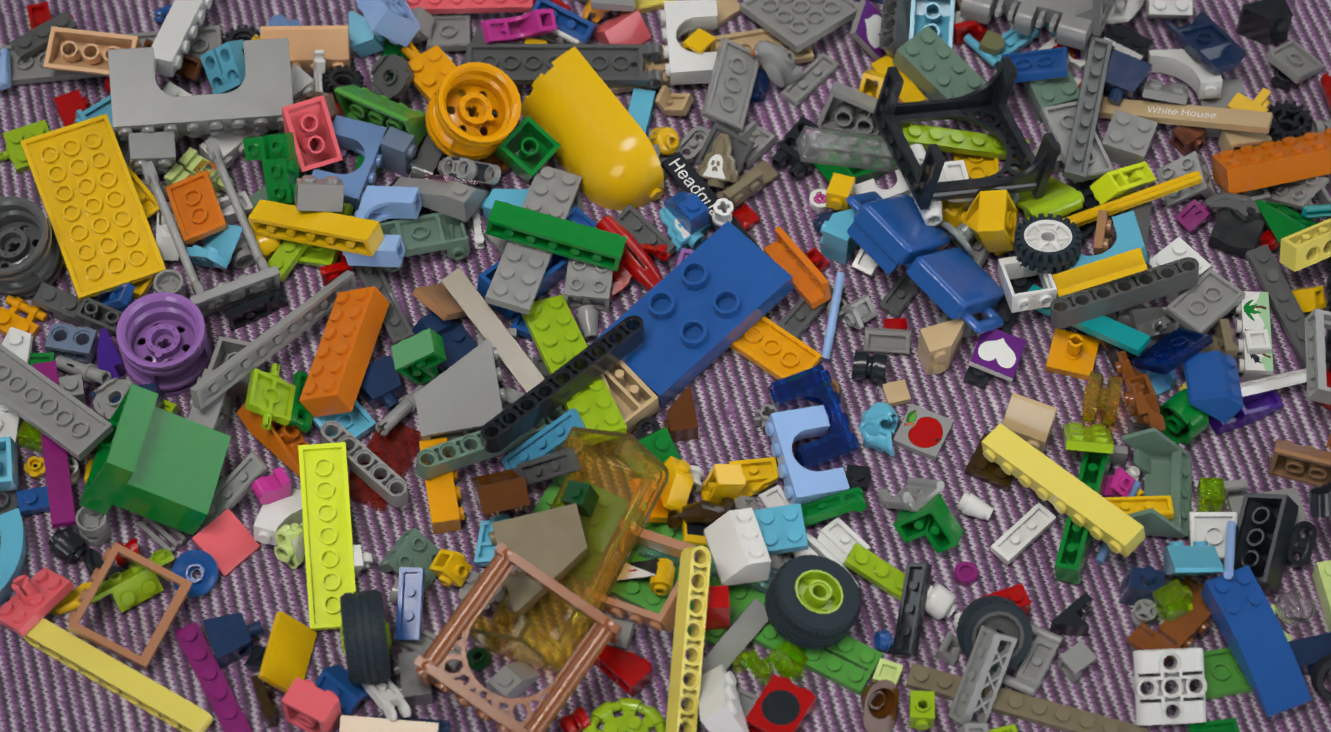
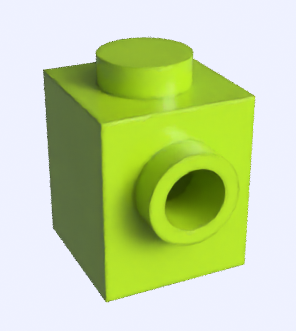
(921, 709)

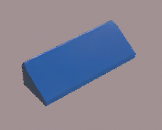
(568, 21)

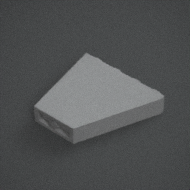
(462, 396)

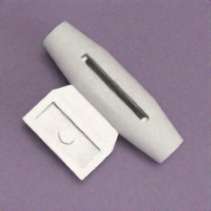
(951, 171)
(833, 543)

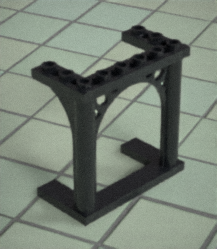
(983, 102)

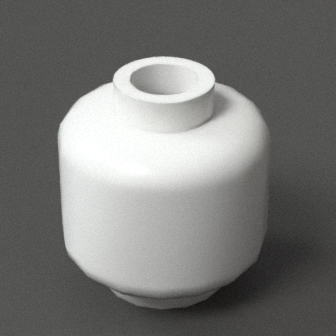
(940, 602)

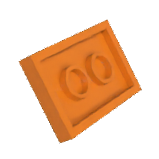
(196, 207)

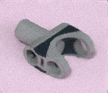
(469, 169)

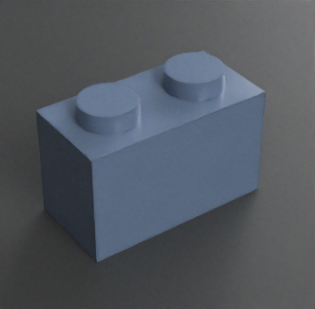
(398, 151)

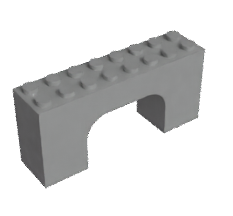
(253, 106)

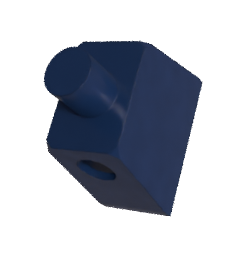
(1125, 76)
(381, 384)
(1140, 584)
(231, 637)

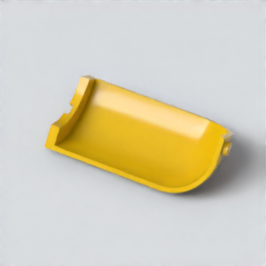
(595, 135)

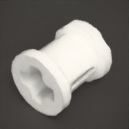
(722, 211)

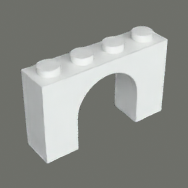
(680, 18)

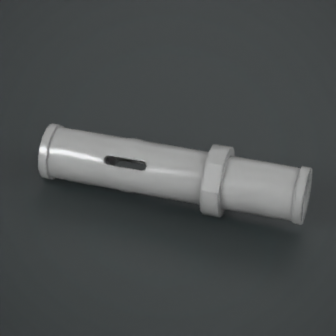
(89, 371)
(406, 406)

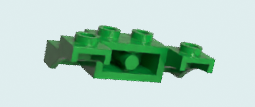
(278, 163)

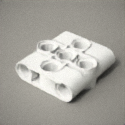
(1186, 709)

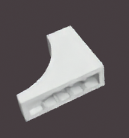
(1188, 69)
(276, 515)

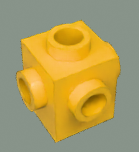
(450, 568)

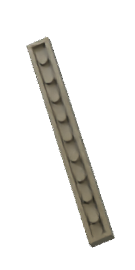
(1020, 705)

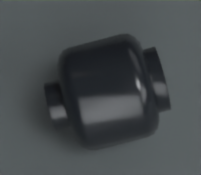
(66, 545)

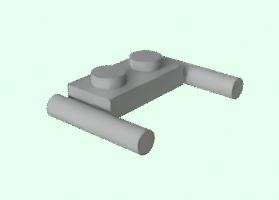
(1035, 663)

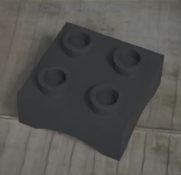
(1234, 234)

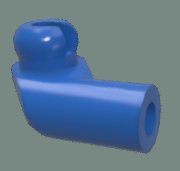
(161, 13)

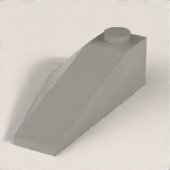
(447, 197)

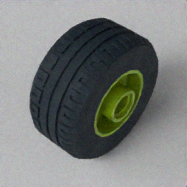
(812, 602)
(365, 637)

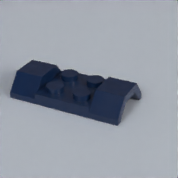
(1209, 43)
(455, 338)

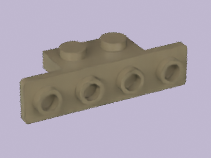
(749, 183)

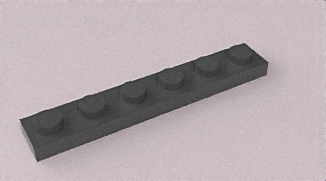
(1280, 297)

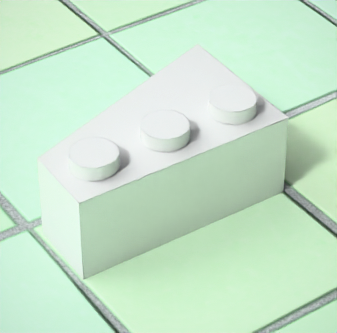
(720, 702)

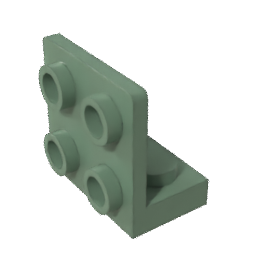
(411, 551)

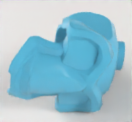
(878, 426)

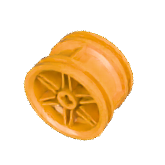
(501, 98)

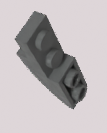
(75, 312)

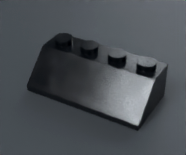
(1265, 537)

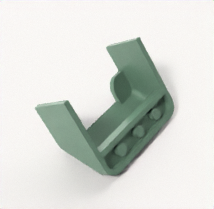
(1166, 473)

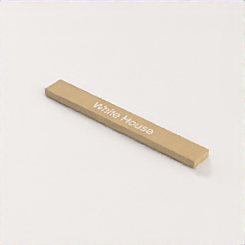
(1191, 115)

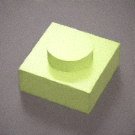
(887, 670)

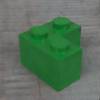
(419, 356)
(933, 521)

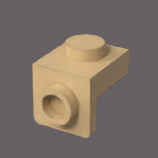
(673, 103)

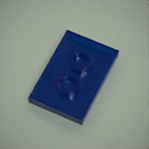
(1172, 351)

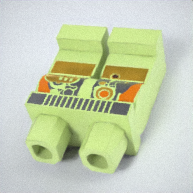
(192, 164)

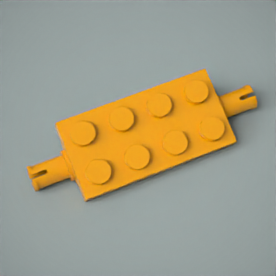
(429, 69)

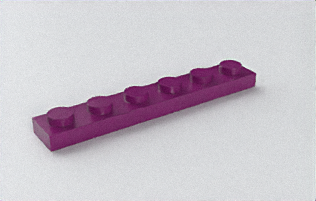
(211, 679)

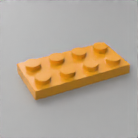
(775, 350)

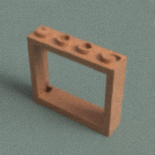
(87, 596)
(666, 618)

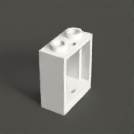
(1010, 269)

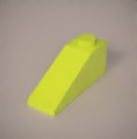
(1122, 182)

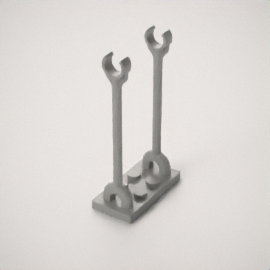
(224, 294)

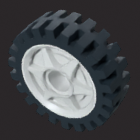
(1047, 243)

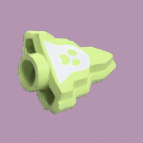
(290, 544)

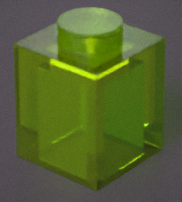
(29, 437)
(1210, 494)
(1173, 600)

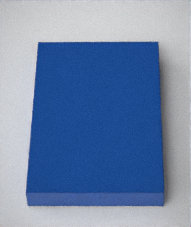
(1040, 64)

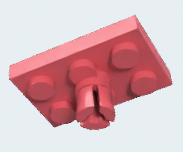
(33, 599)

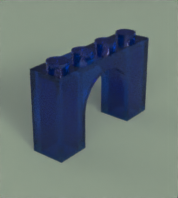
(816, 387)

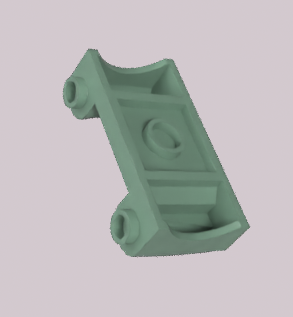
(429, 234)

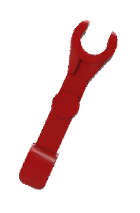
(657, 250)

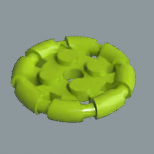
(629, 721)

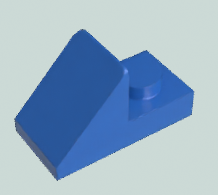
(119, 298)

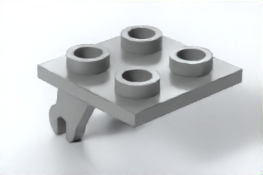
(1300, 192)

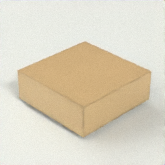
(896, 393)

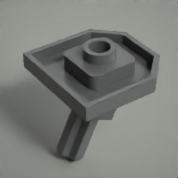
(1152, 322)

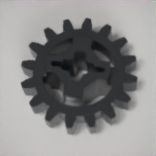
(1289, 119)

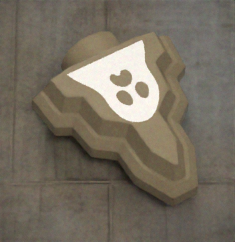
(719, 165)

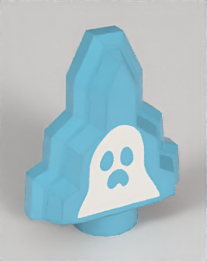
(679, 234)

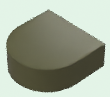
(992, 43)

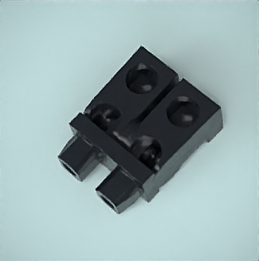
(788, 152)

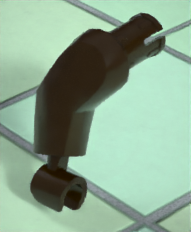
(700, 512)

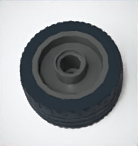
(999, 615)

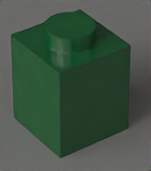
(581, 494)

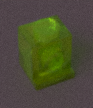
(787, 659)

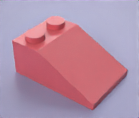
(312, 133)

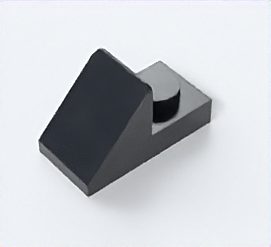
(1071, 621)

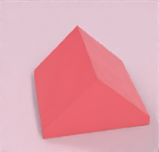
(623, 29)

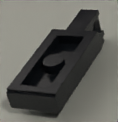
(254, 309)

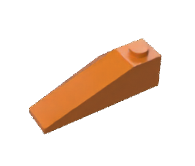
(280, 439)

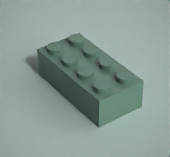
(936, 67)

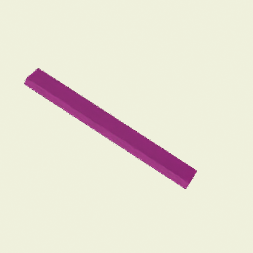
(57, 468)

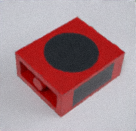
(781, 707)

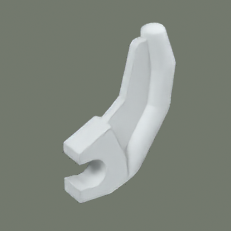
(319, 69)

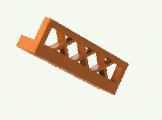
(806, 277)

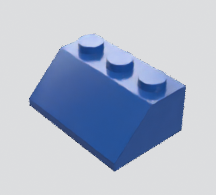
(1214, 384)

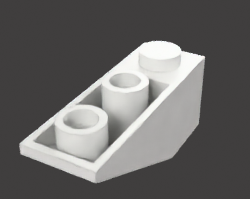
(163, 238)

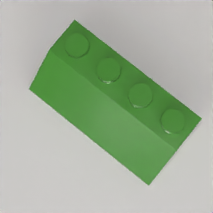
(371, 108)

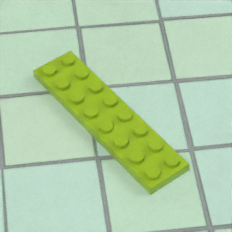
(559, 341)

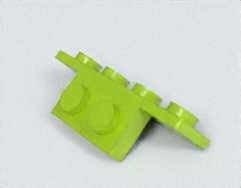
(134, 584)

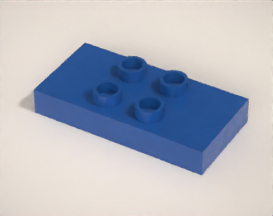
(703, 310)

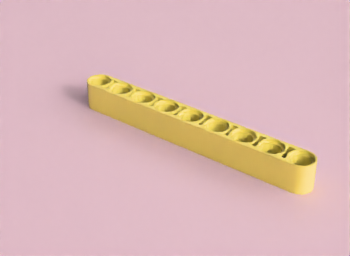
(682, 641)
(118, 677)

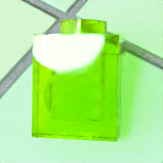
(758, 667)

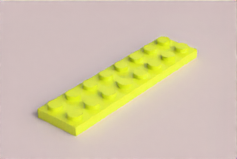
(326, 531)

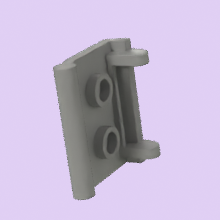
(913, 496)

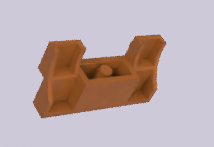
(1140, 394)
(1178, 632)

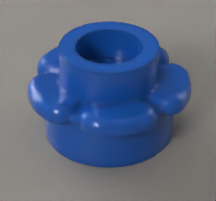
(883, 640)

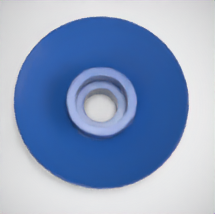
(195, 561)

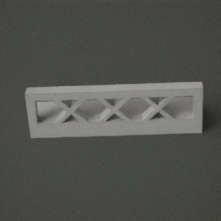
(977, 676)

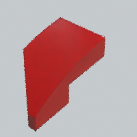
(973, 28)

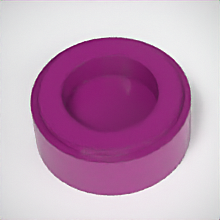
(966, 573)

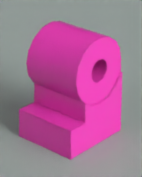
(272, 487)

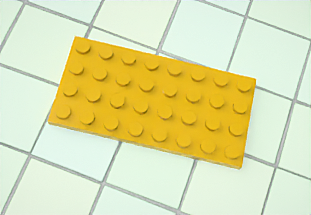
(93, 206)

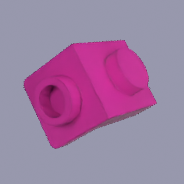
(1118, 484)

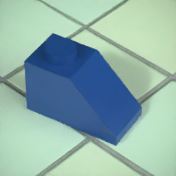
(688, 210)

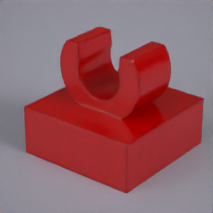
(818, 259)

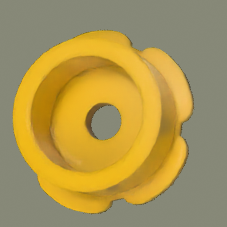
(35, 472)

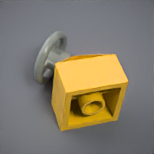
(988, 219)

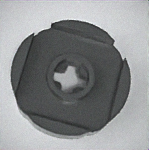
(402, 76)

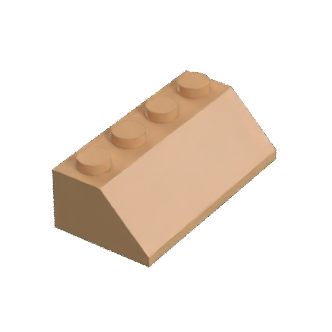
(307, 39)
(84, 49)

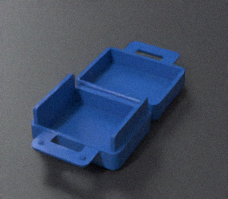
(897, 235)

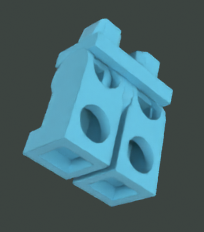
(225, 66)

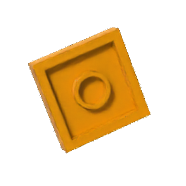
(1072, 354)

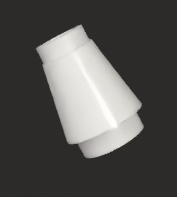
(974, 507)

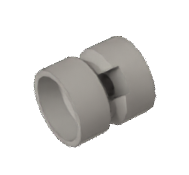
(169, 281)
(93, 526)

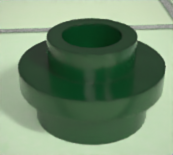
(478, 665)

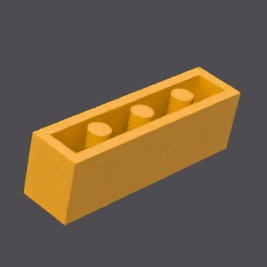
(443, 496)

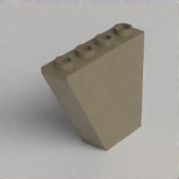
(546, 539)

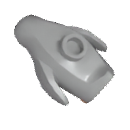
(777, 63)

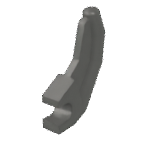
(1238, 203)

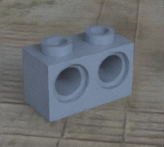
(71, 346)

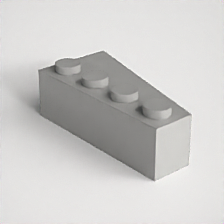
(849, 111)

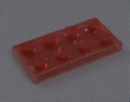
(396, 451)

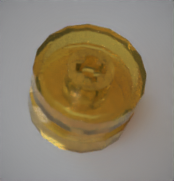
(1103, 399)

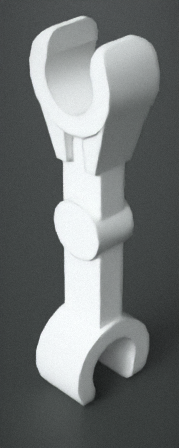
(479, 238)

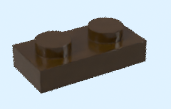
(268, 709)

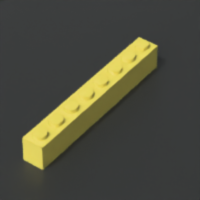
(1063, 490)

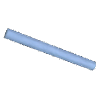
(833, 315)
(1229, 549)

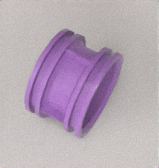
(166, 356)

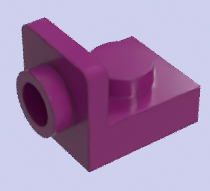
(1194, 216)

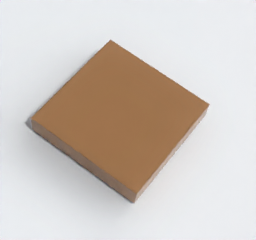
(439, 301)

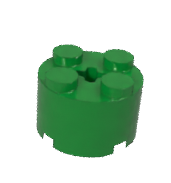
(1181, 419)

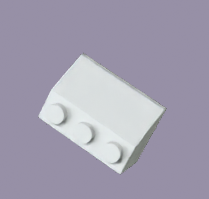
(738, 548)

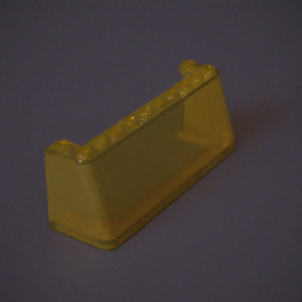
(628, 488)

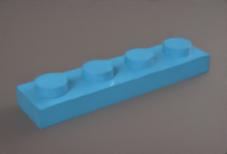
(545, 441)

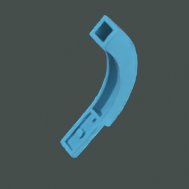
(12, 551)

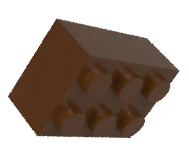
(500, 492)

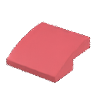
(226, 542)

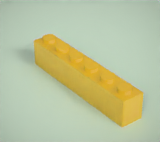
(316, 228)

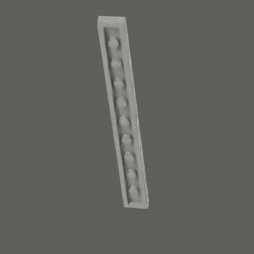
(270, 342)

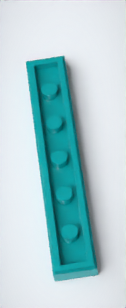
(1109, 331)

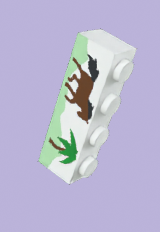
(1253, 315)

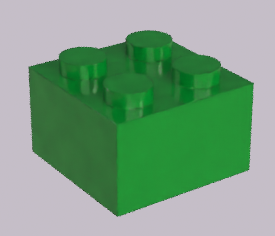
(527, 149)

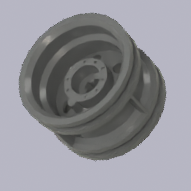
(29, 255)

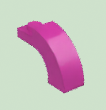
(520, 27)

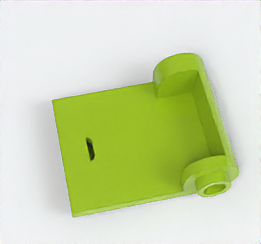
(1057, 200)

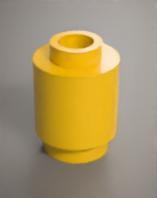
(664, 579)

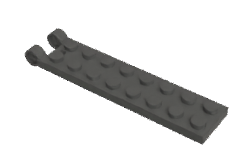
(610, 61)

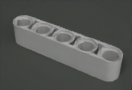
(371, 471)

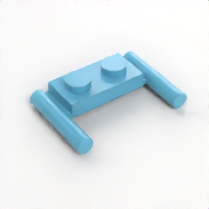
(1013, 44)

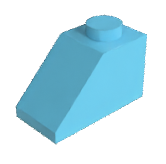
(361, 37)

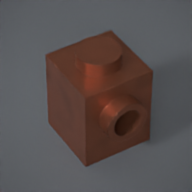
(1188, 138)

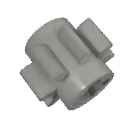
(763, 415)

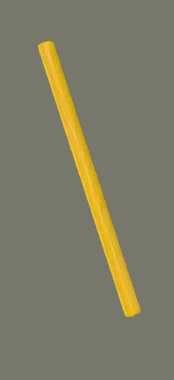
(1134, 199)

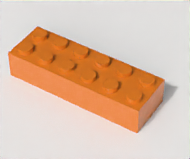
(1273, 162)
(344, 352)

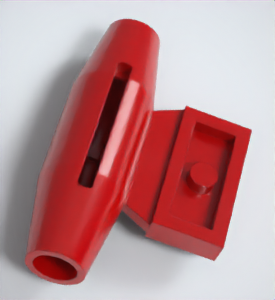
(634, 262)

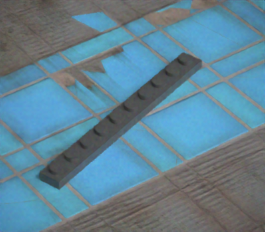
(395, 320)

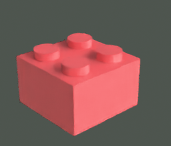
(311, 707)

